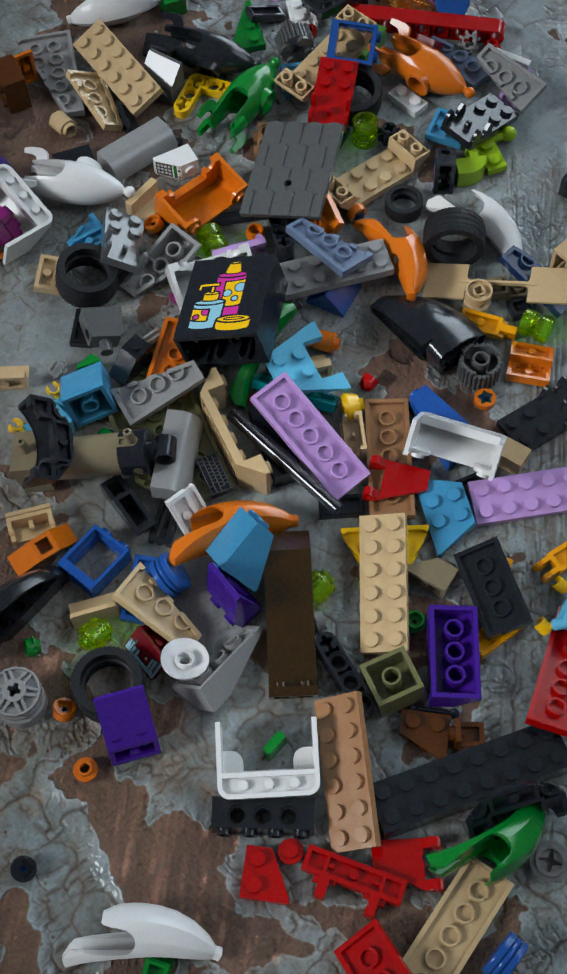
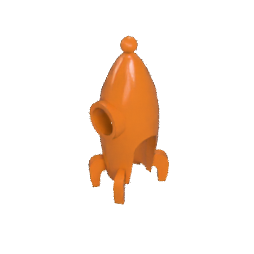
(420, 65)

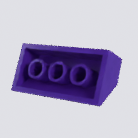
(452, 655)

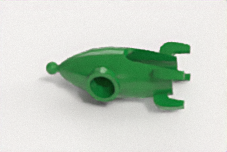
(247, 97)

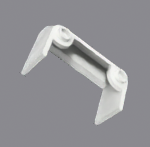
(27, 209)
(455, 442)
(237, 784)

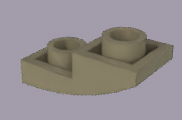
(507, 292)

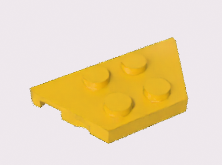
(415, 537)

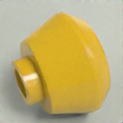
(350, 403)

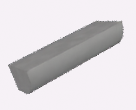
(137, 149)
(172, 478)

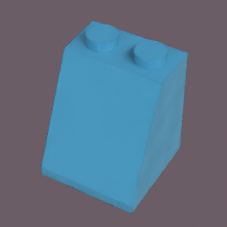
(88, 394)
(243, 547)

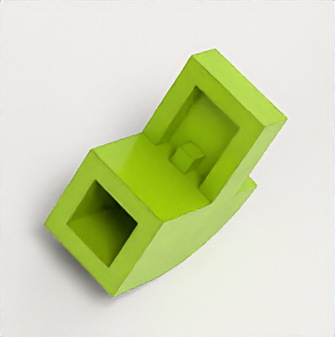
(470, 169)

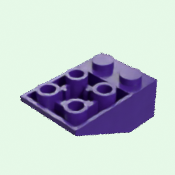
(127, 725)

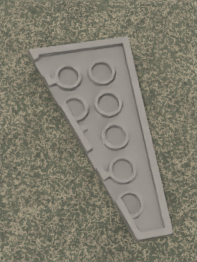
(52, 57)

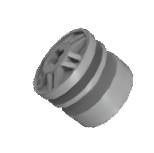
(25, 708)

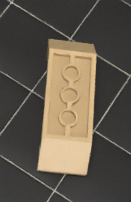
(350, 44)
(380, 172)
(248, 473)

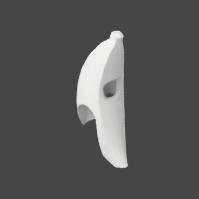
(109, 11)
(498, 223)
(150, 933)

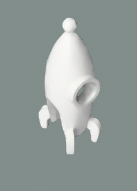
(73, 181)

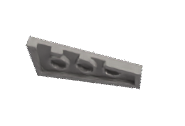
(513, 80)
(150, 395)

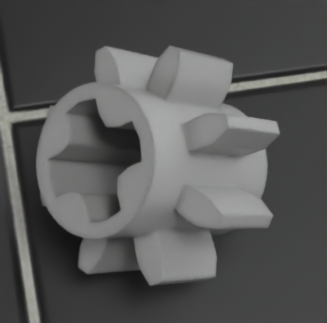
(468, 36)

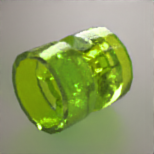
(365, 130)
(211, 238)
(536, 326)

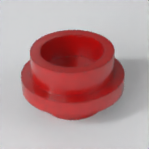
(290, 851)

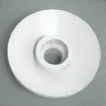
(186, 651)

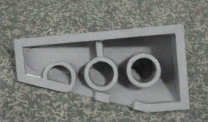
(170, 247)
(223, 671)

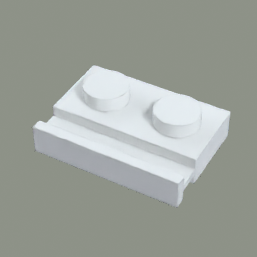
(298, 13)
(184, 505)

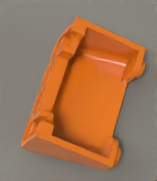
(202, 197)

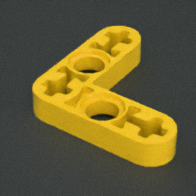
(202, 87)

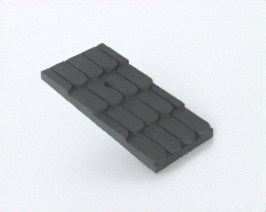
(293, 170)

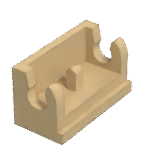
(353, 434)
(29, 522)

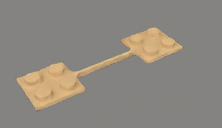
(449, 281)

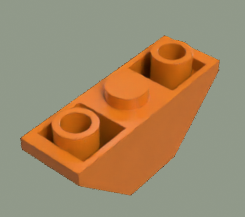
(42, 548)

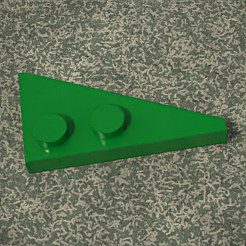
(249, 33)

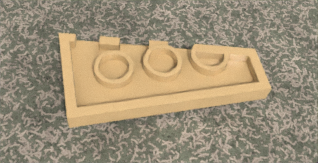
(150, 604)

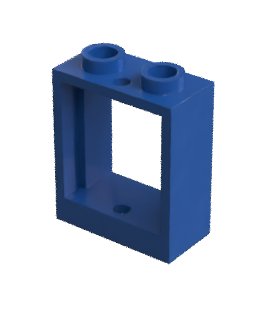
(356, 26)
(82, 547)

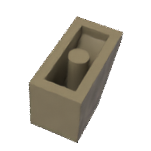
(433, 576)

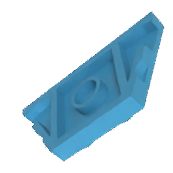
(446, 513)

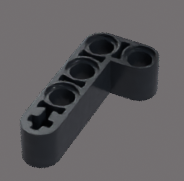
(281, 241)
(345, 674)

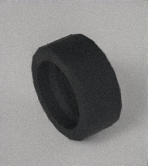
(406, 192)

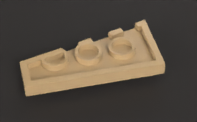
(96, 97)

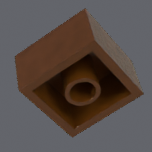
(13, 86)

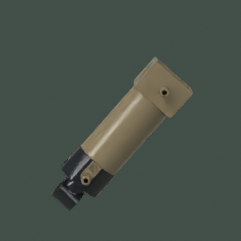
(98, 455)

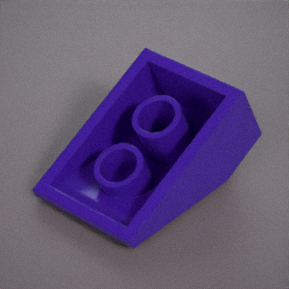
(231, 596)

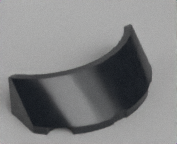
(52, 440)
(512, 798)

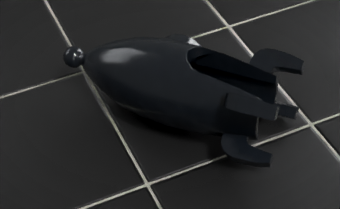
(212, 53)

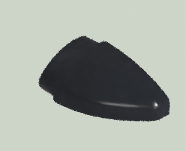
(428, 328)
(19, 592)

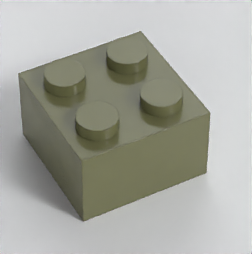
(393, 681)

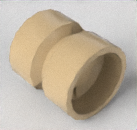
(478, 295)

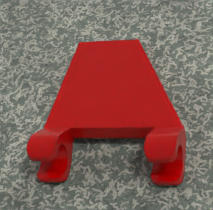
(397, 480)
(405, 860)

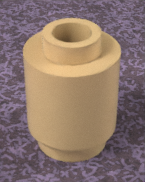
(63, 124)

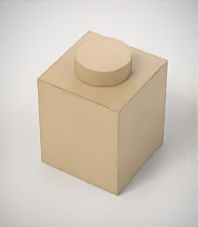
(514, 456)

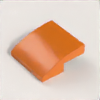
(529, 364)

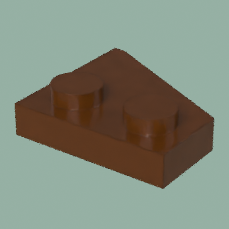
(426, 731)

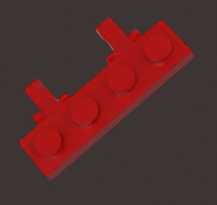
(334, 869)

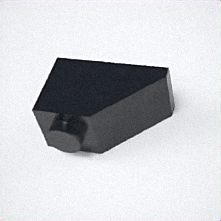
(131, 360)

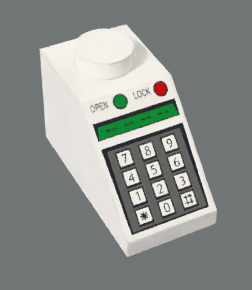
(177, 163)

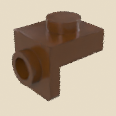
(466, 734)

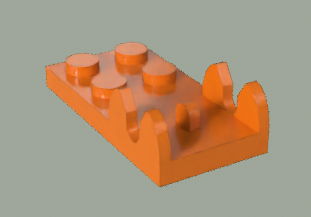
(166, 352)

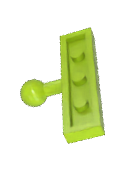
(494, 160)

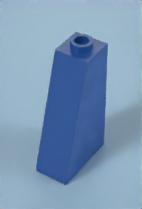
(427, 401)

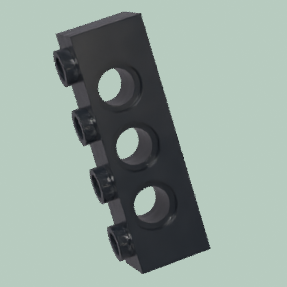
(276, 808)

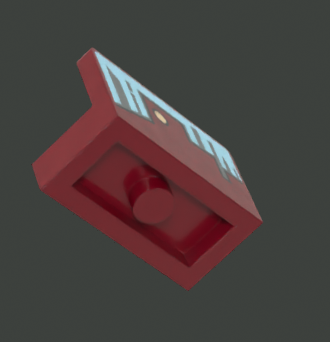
(147, 648)

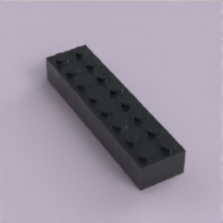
(466, 778)

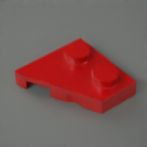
(262, 877)

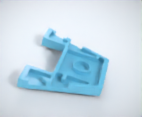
(296, 362)

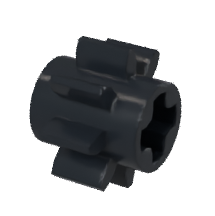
(387, 130)

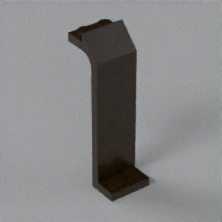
(290, 617)

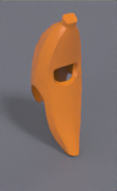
(412, 257)
(212, 519)

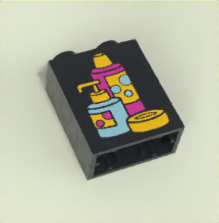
(231, 310)

